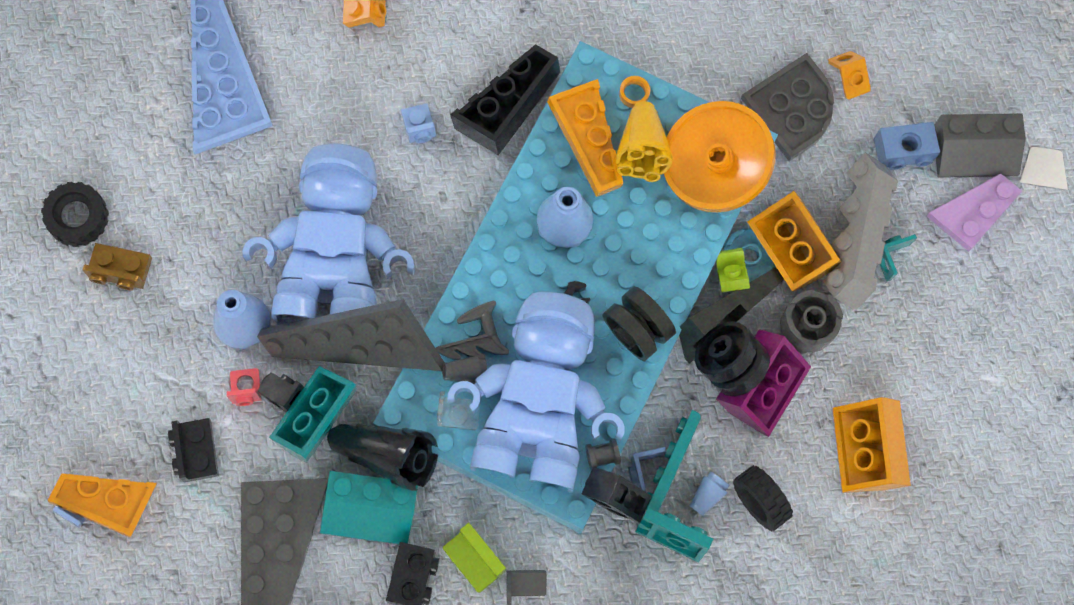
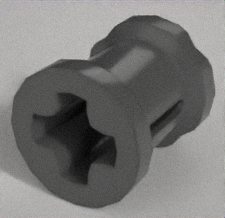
(603, 454)

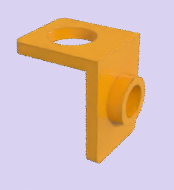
(853, 73)

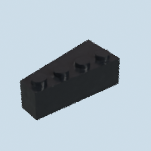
(504, 105)

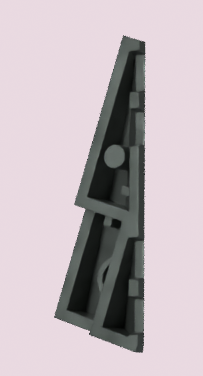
(727, 309)

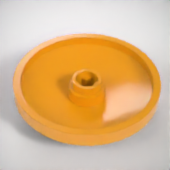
(720, 156)

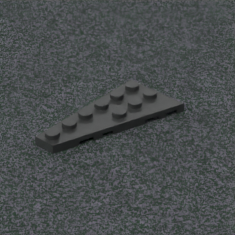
(365, 336)
(276, 536)

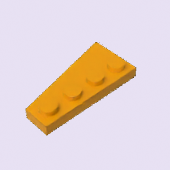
(584, 125)

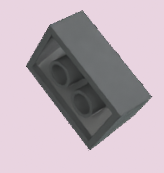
(980, 145)

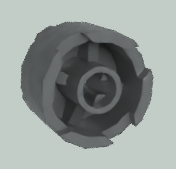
(816, 307)

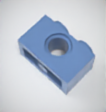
(919, 137)

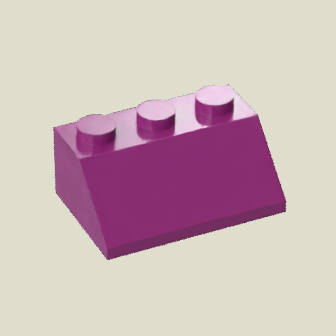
(767, 402)

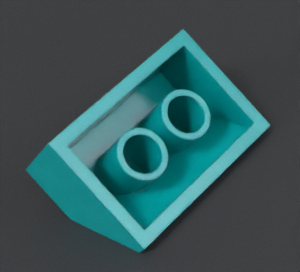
(313, 413)
(367, 508)

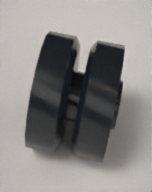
(732, 359)

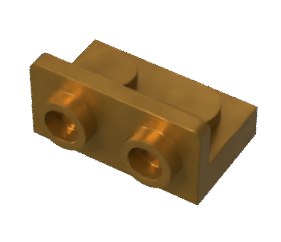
(118, 266)

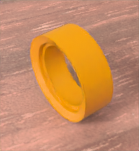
(634, 80)

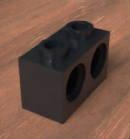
(616, 494)
(404, 575)

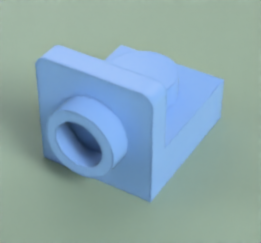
(418, 123)

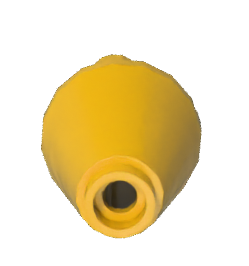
(643, 145)

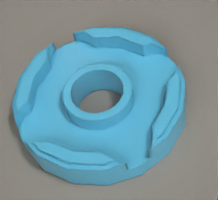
(746, 240)

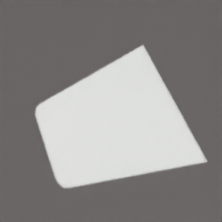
(1045, 168)

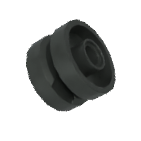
(639, 323)

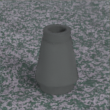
(464, 369)

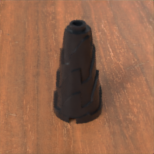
(393, 453)

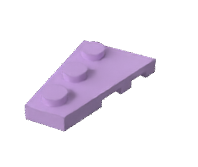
(975, 211)

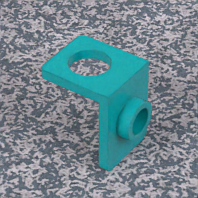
(893, 244)

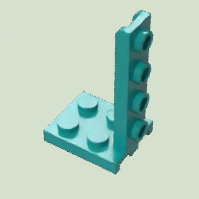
(667, 528)

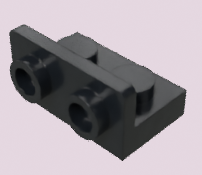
(193, 450)

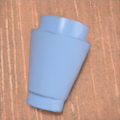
(708, 493)

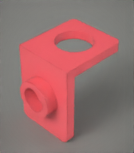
(246, 396)

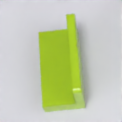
(474, 558)

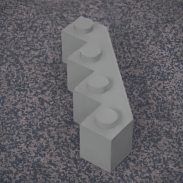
(861, 242)

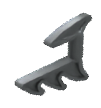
(488, 342)

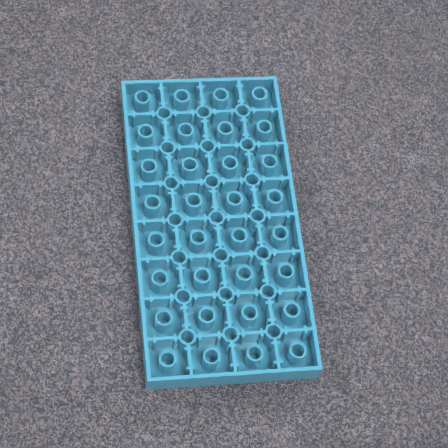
(636, 239)

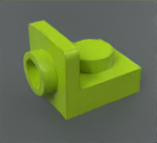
(732, 270)

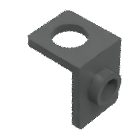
(525, 583)

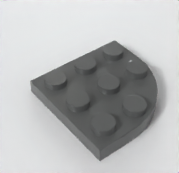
(794, 105)

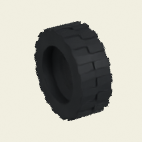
(70, 193)
(763, 498)

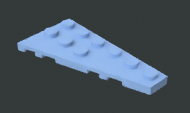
(222, 83)

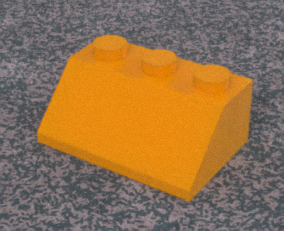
(794, 242)
(871, 445)

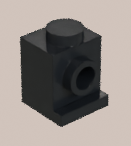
(279, 390)

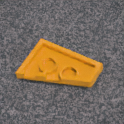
(103, 501)

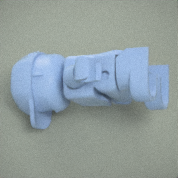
(330, 239)
(540, 394)

